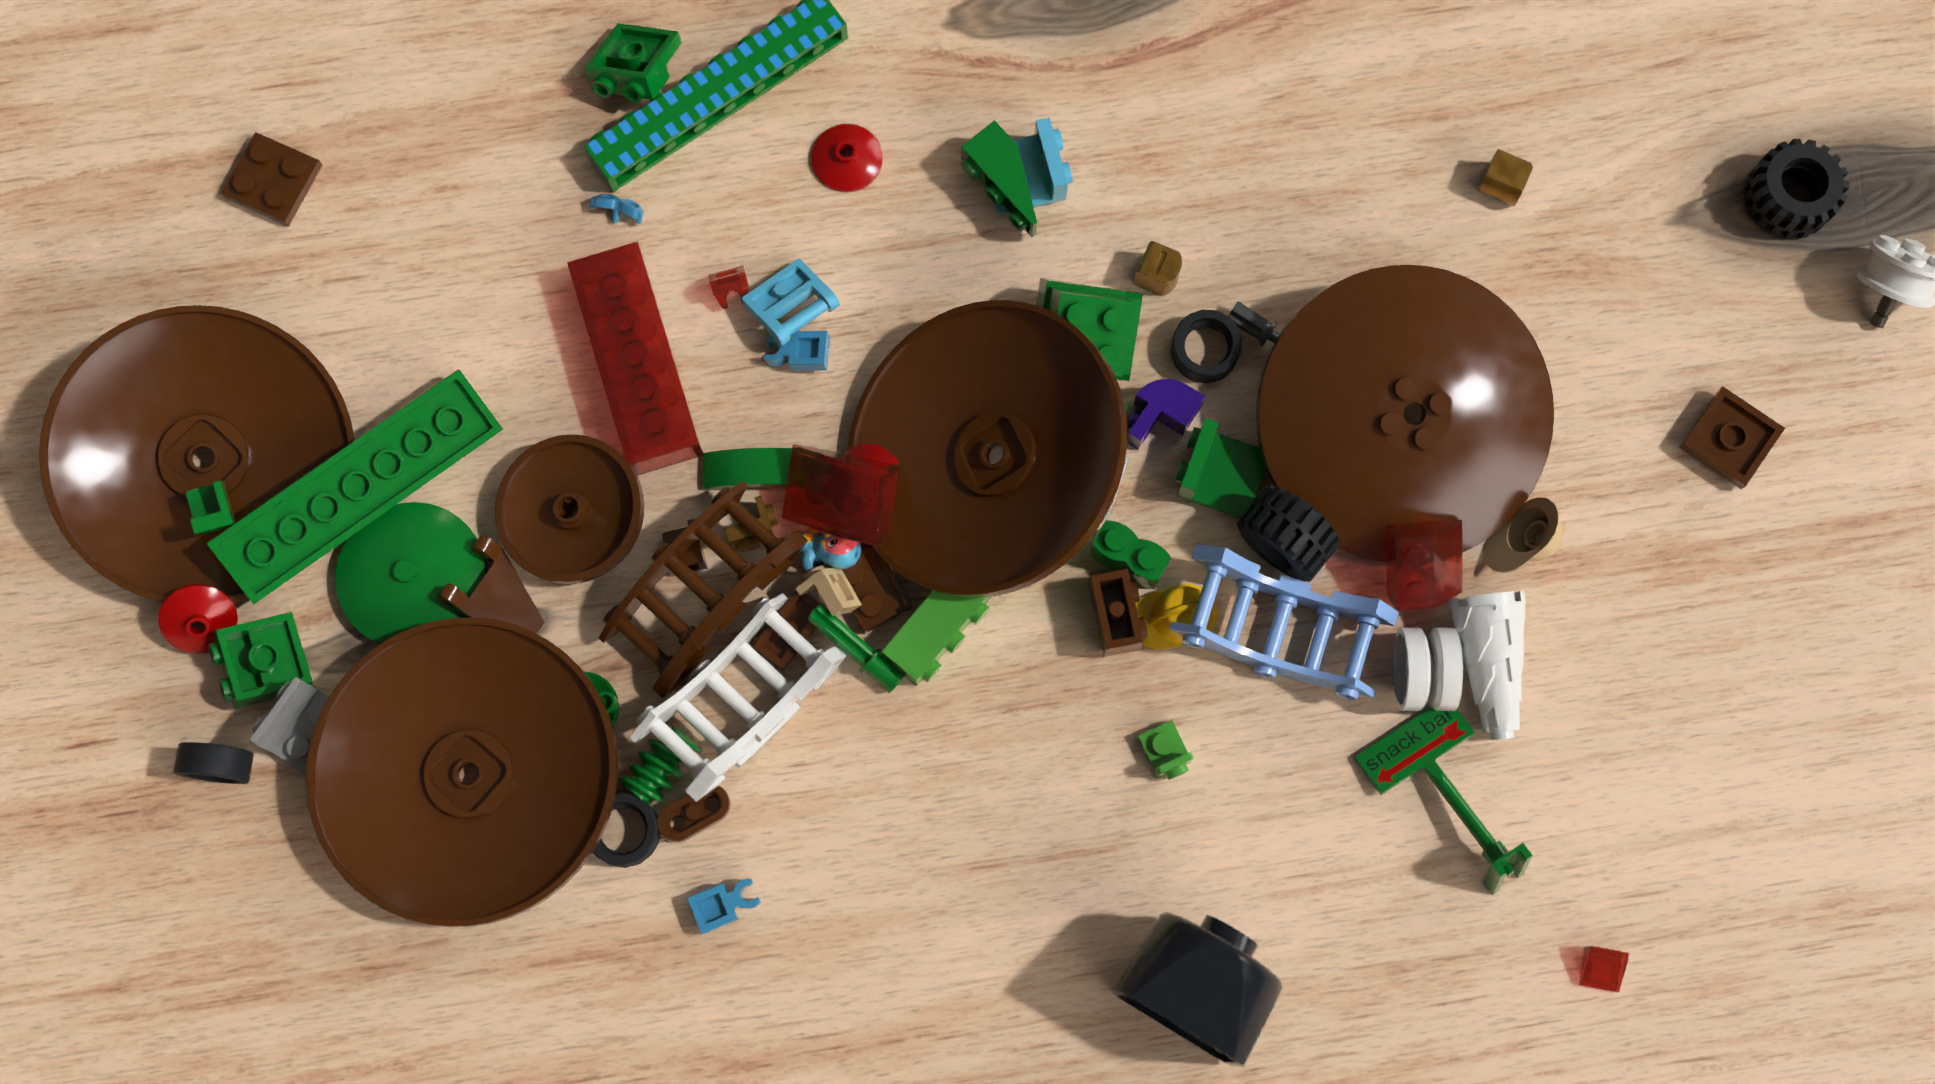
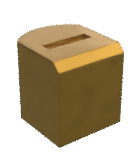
(1505, 177)
(1158, 269)

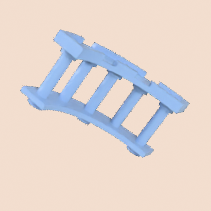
(1289, 592)

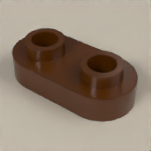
(694, 813)

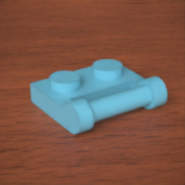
(784, 293)

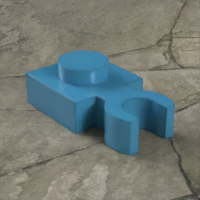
(804, 352)
(717, 907)

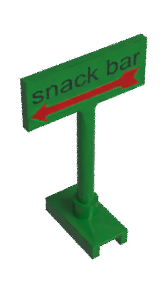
(1416, 748)

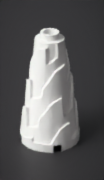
(1493, 656)

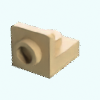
(834, 589)

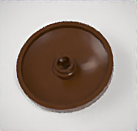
(543, 491)

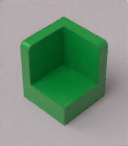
(210, 508)

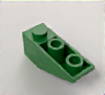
(999, 167)

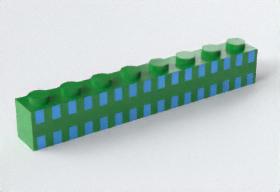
(716, 91)

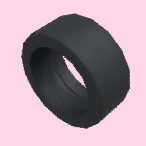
(1214, 320)
(213, 763)
(647, 845)

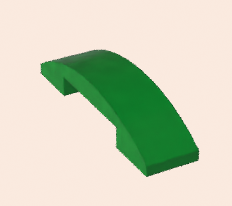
(752, 465)

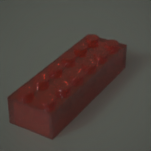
(635, 359)

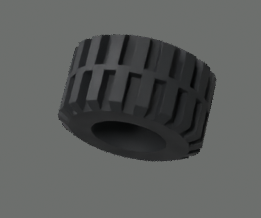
(1810, 166)
(1288, 533)

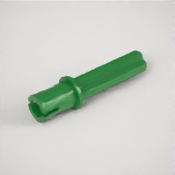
(869, 659)

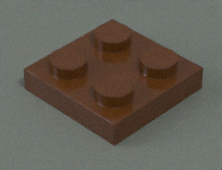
(271, 179)
(1732, 437)

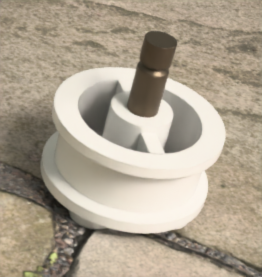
(1900, 274)

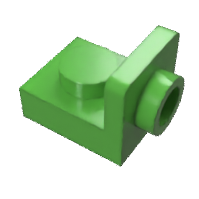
(1165, 751)

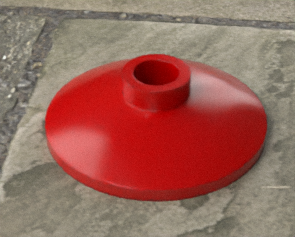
(850, 172)
(194, 604)

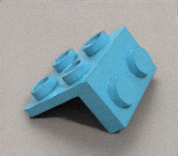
(1043, 165)

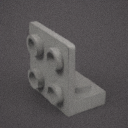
(290, 723)

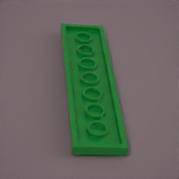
(355, 486)

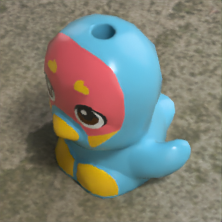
(828, 550)

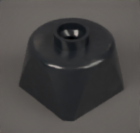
(1202, 985)

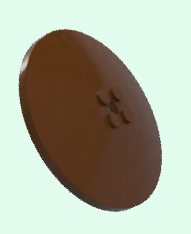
(1352, 366)
(979, 383)
(142, 405)
(392, 759)

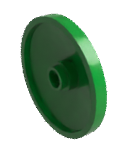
(399, 565)

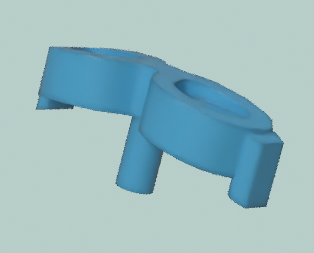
(618, 205)

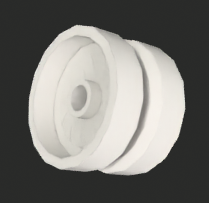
(1427, 669)

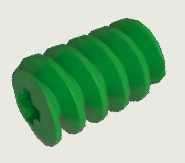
(656, 769)

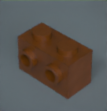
(1115, 612)

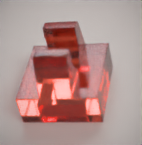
(727, 281)

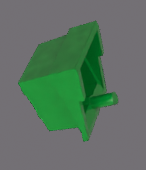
(1101, 313)

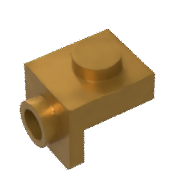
(741, 539)

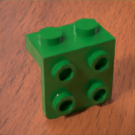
(1221, 471)

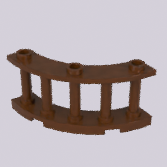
(721, 607)

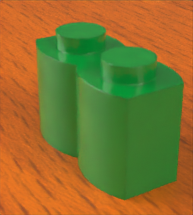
(1121, 549)

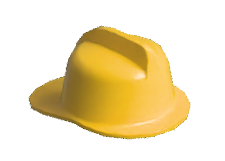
(1167, 606)

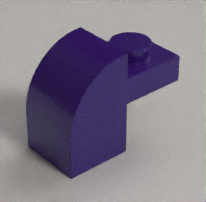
(1163, 401)

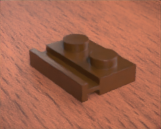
(876, 589)

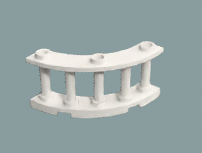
(761, 726)

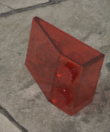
(841, 494)

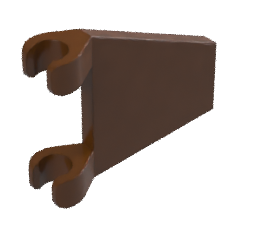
(498, 594)

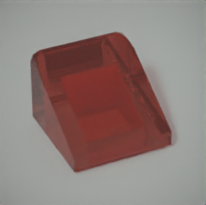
(1603, 968)

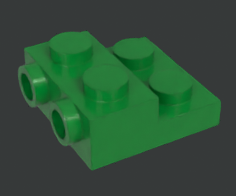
(632, 62)
(258, 659)

